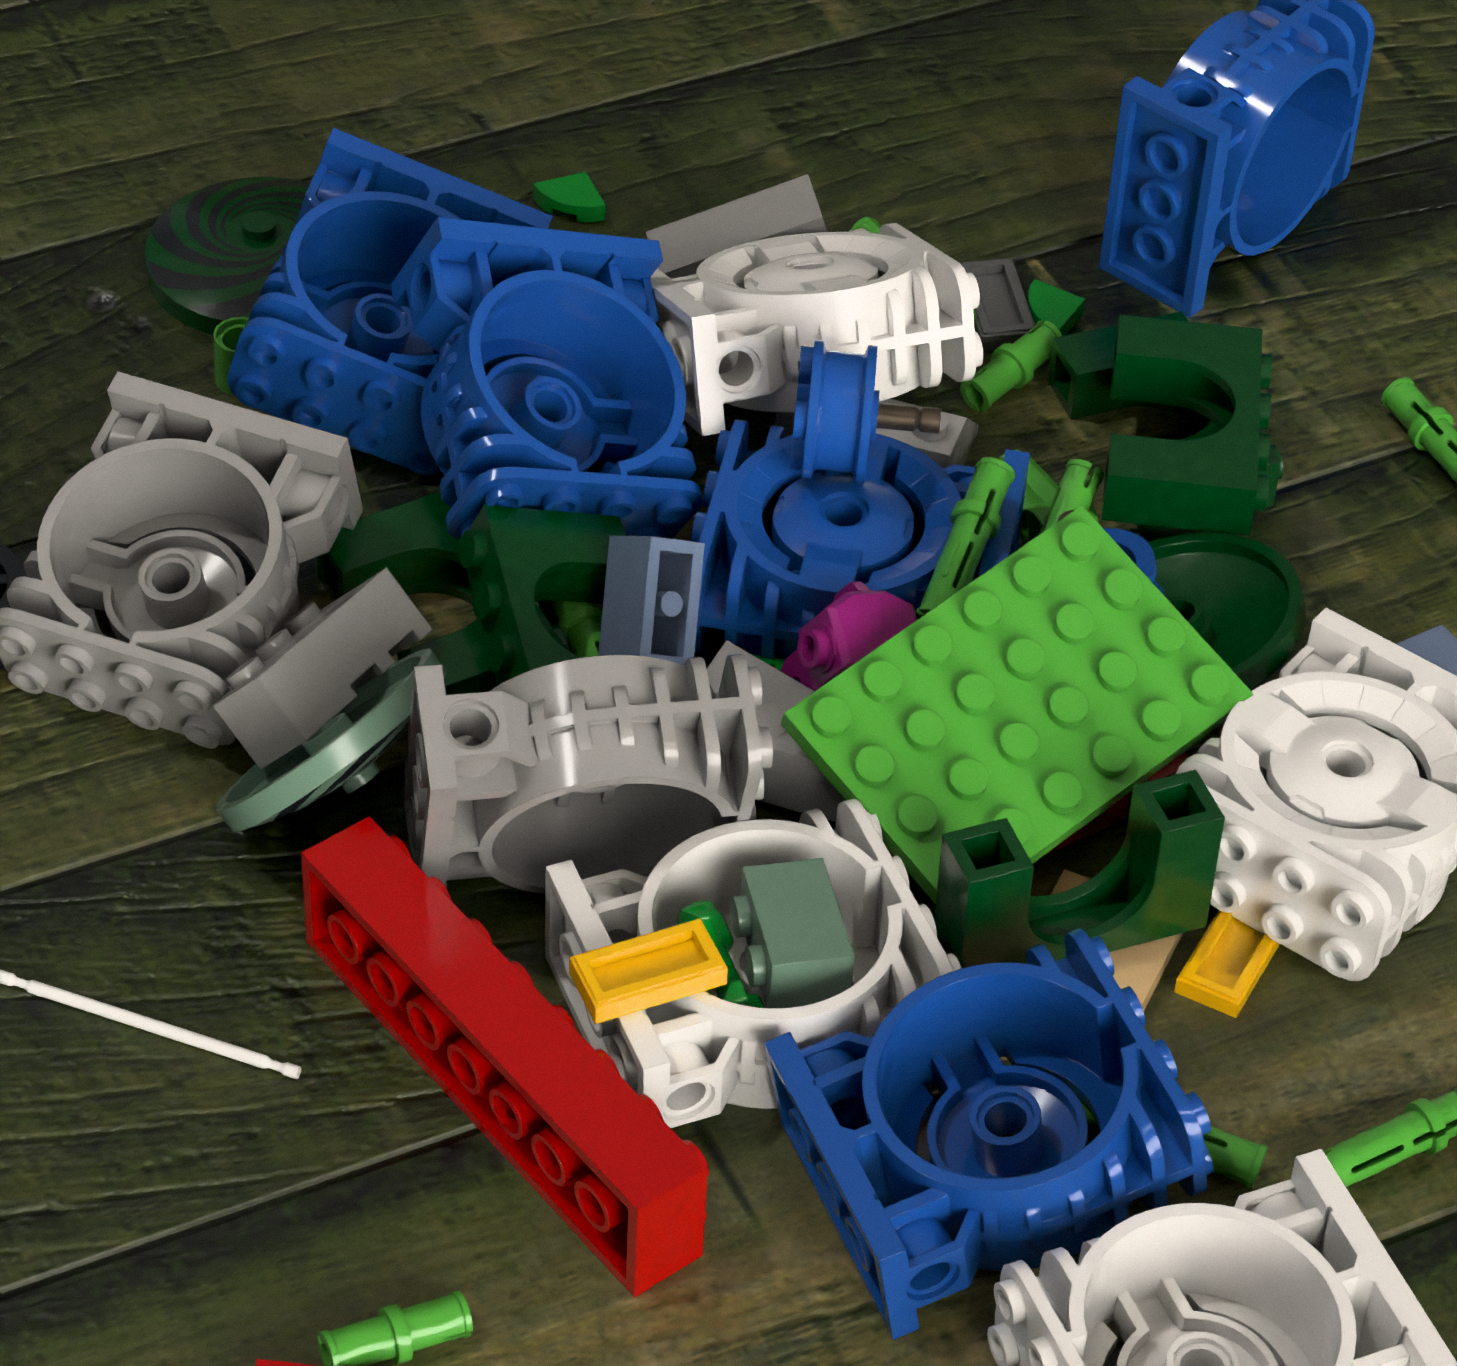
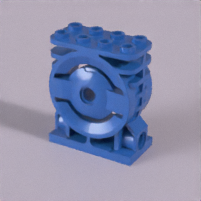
(1234, 143)
(326, 329)
(575, 379)
(827, 532)
(986, 1198)

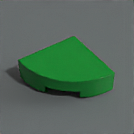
(571, 195)
(1054, 305)

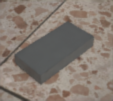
(1002, 307)

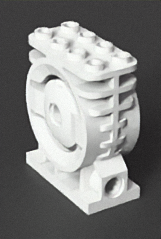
(758, 302)
(1355, 798)
(709, 1050)
(1205, 1284)

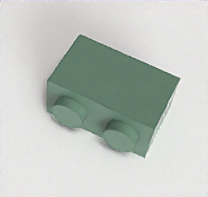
(792, 933)

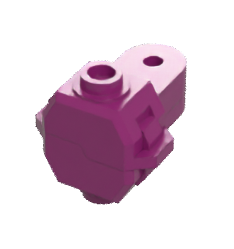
(846, 633)

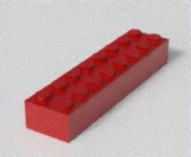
(506, 1056)

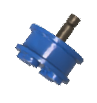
(841, 412)

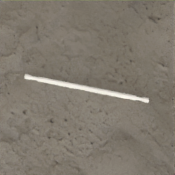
(150, 1024)

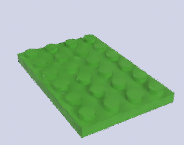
(1019, 701)

